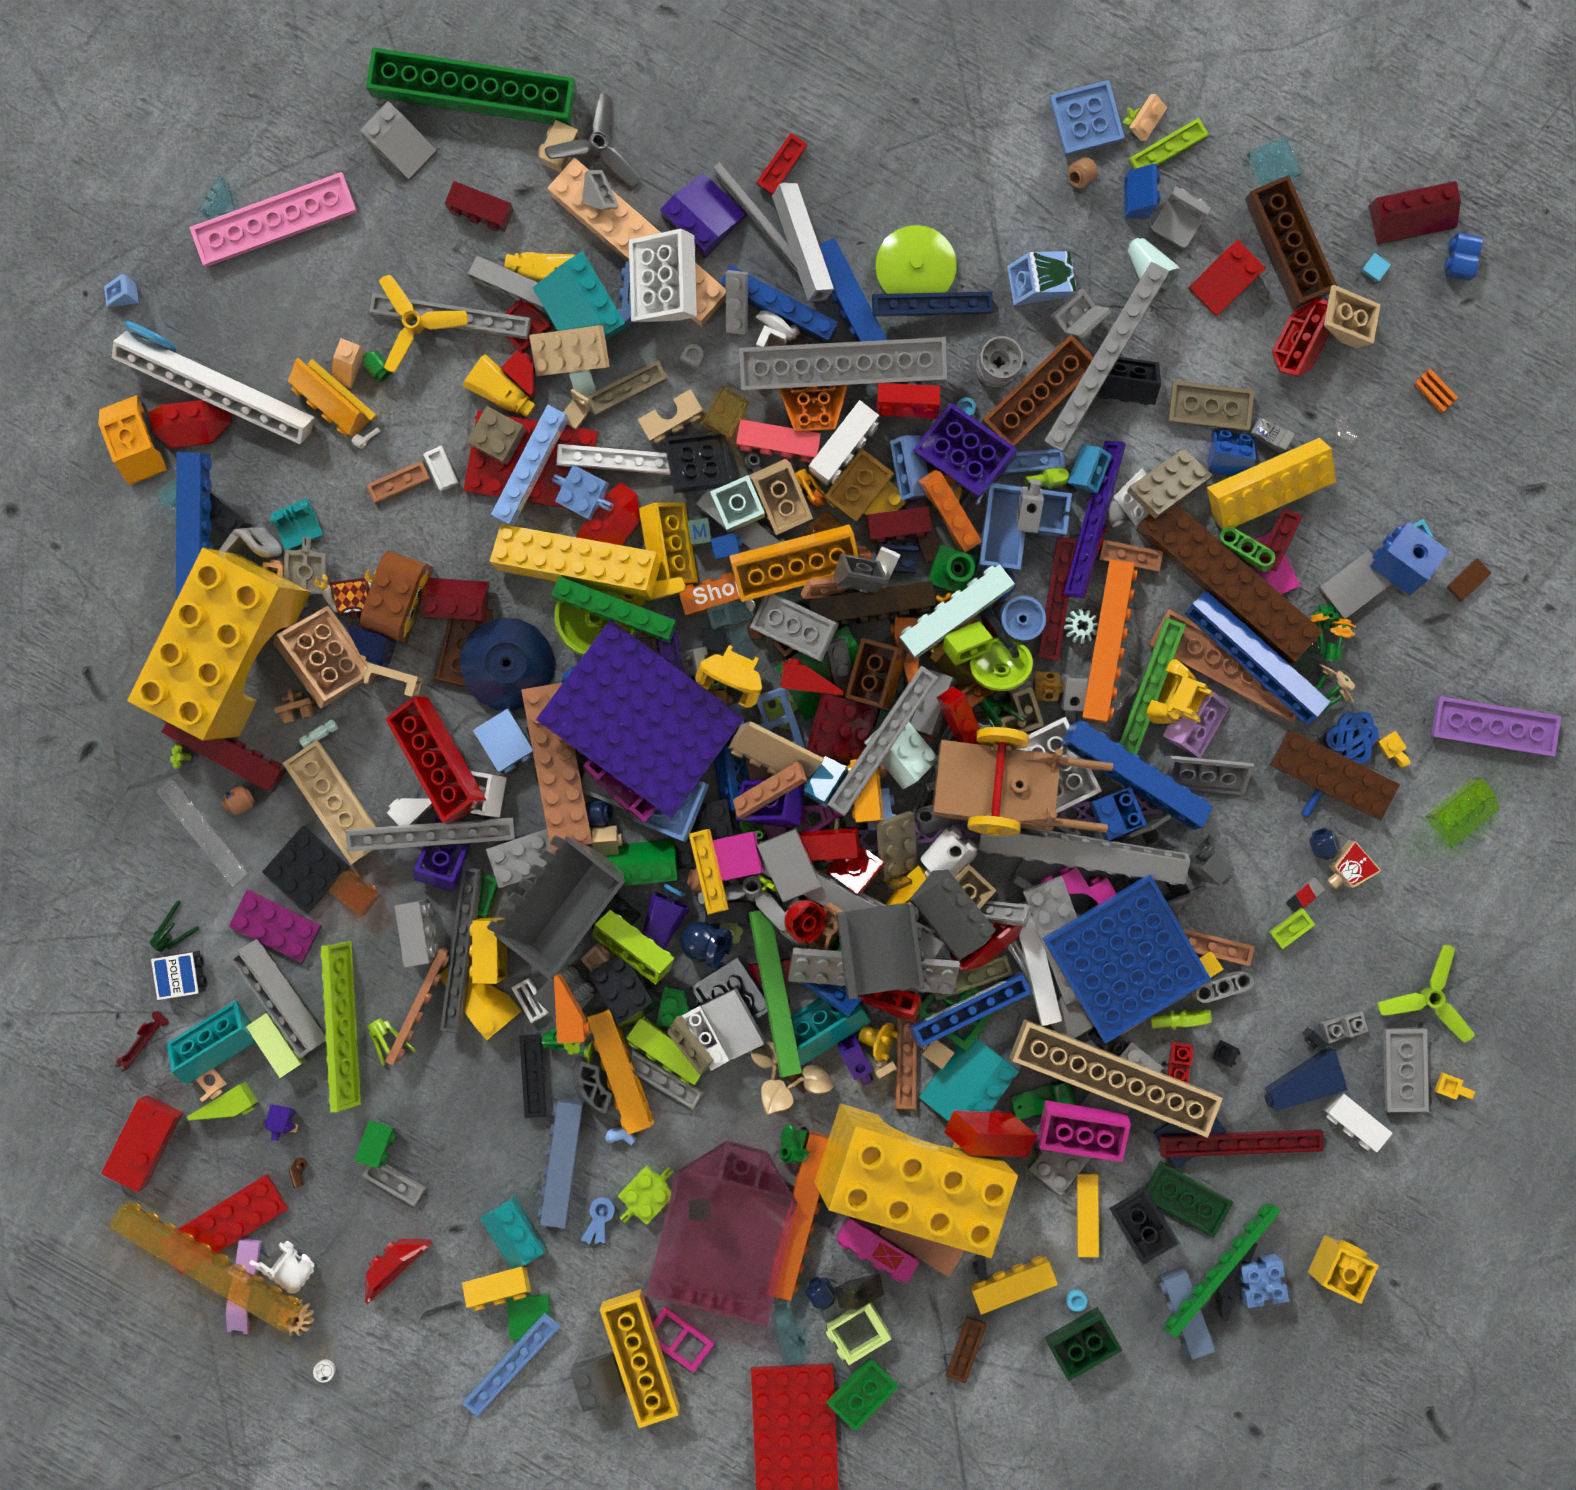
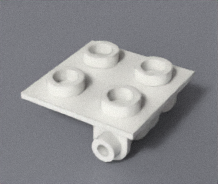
(1128, 503)

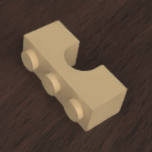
(658, 428)

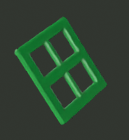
(978, 1025)

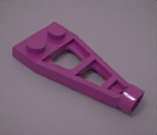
(826, 814)

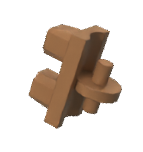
(287, 711)

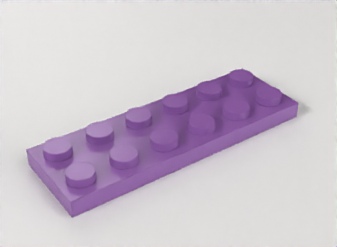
(1496, 726)

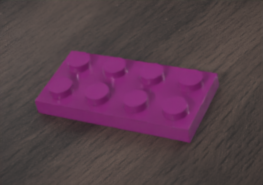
(275, 926)

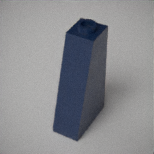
(1309, 1081)

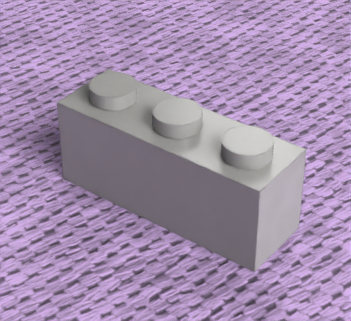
(929, 714)

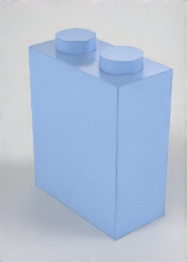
(504, 741)

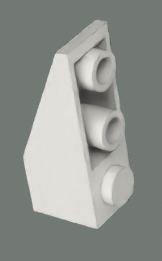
(701, 1028)

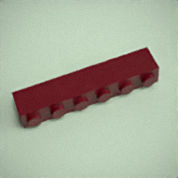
(233, 757)

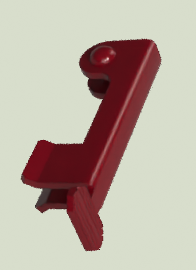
(146, 1032)

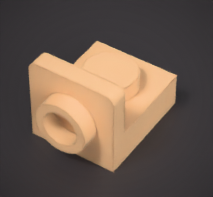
(597, 956)

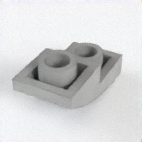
(1343, 1026)

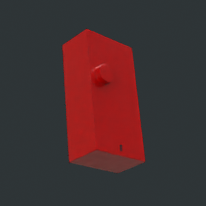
(990, 1134)
(142, 1143)

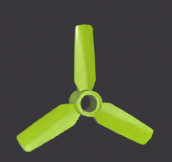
(1443, 1010)

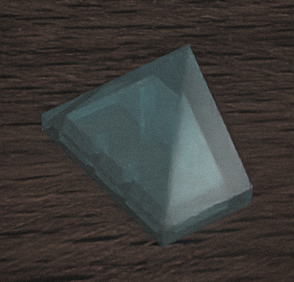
(218, 200)

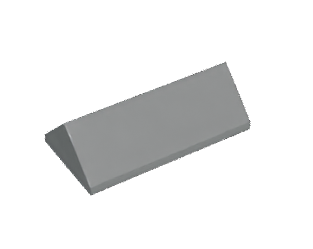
(1209, 774)

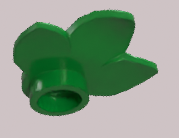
(792, 1145)

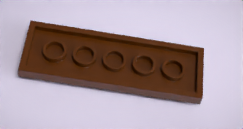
(1334, 774)

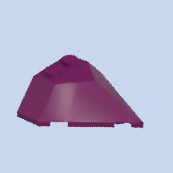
(620, 793)

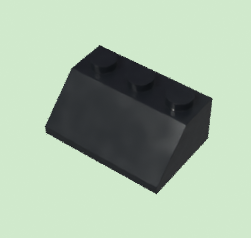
(1132, 381)
(223, 521)

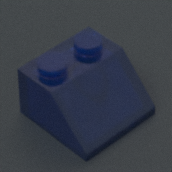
(372, 646)

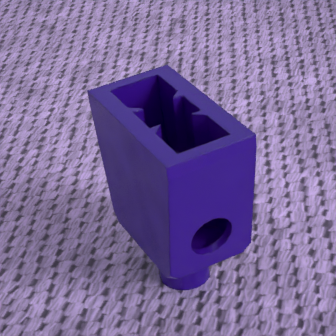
(856, 1059)

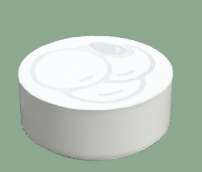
(324, 1370)

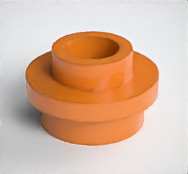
(818, 498)

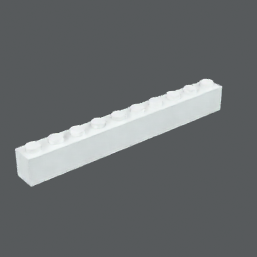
(212, 387)

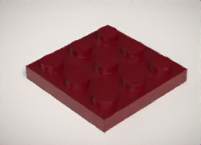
(841, 728)

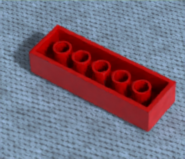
(435, 759)

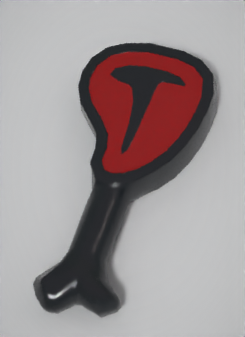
(995, 629)

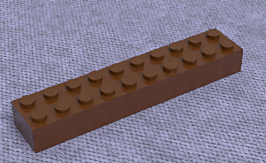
(1231, 582)

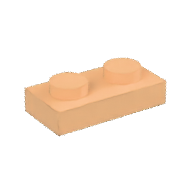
(1148, 117)

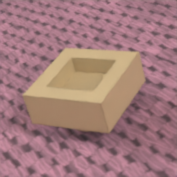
(884, 1067)

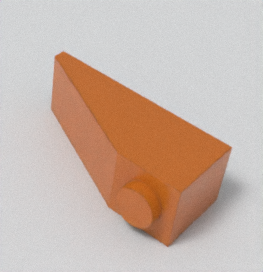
(569, 1017)

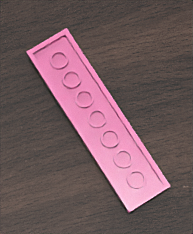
(273, 219)

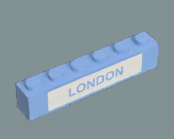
(530, 466)

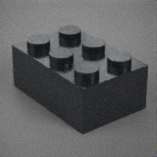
(623, 991)

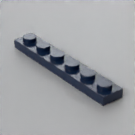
(932, 303)

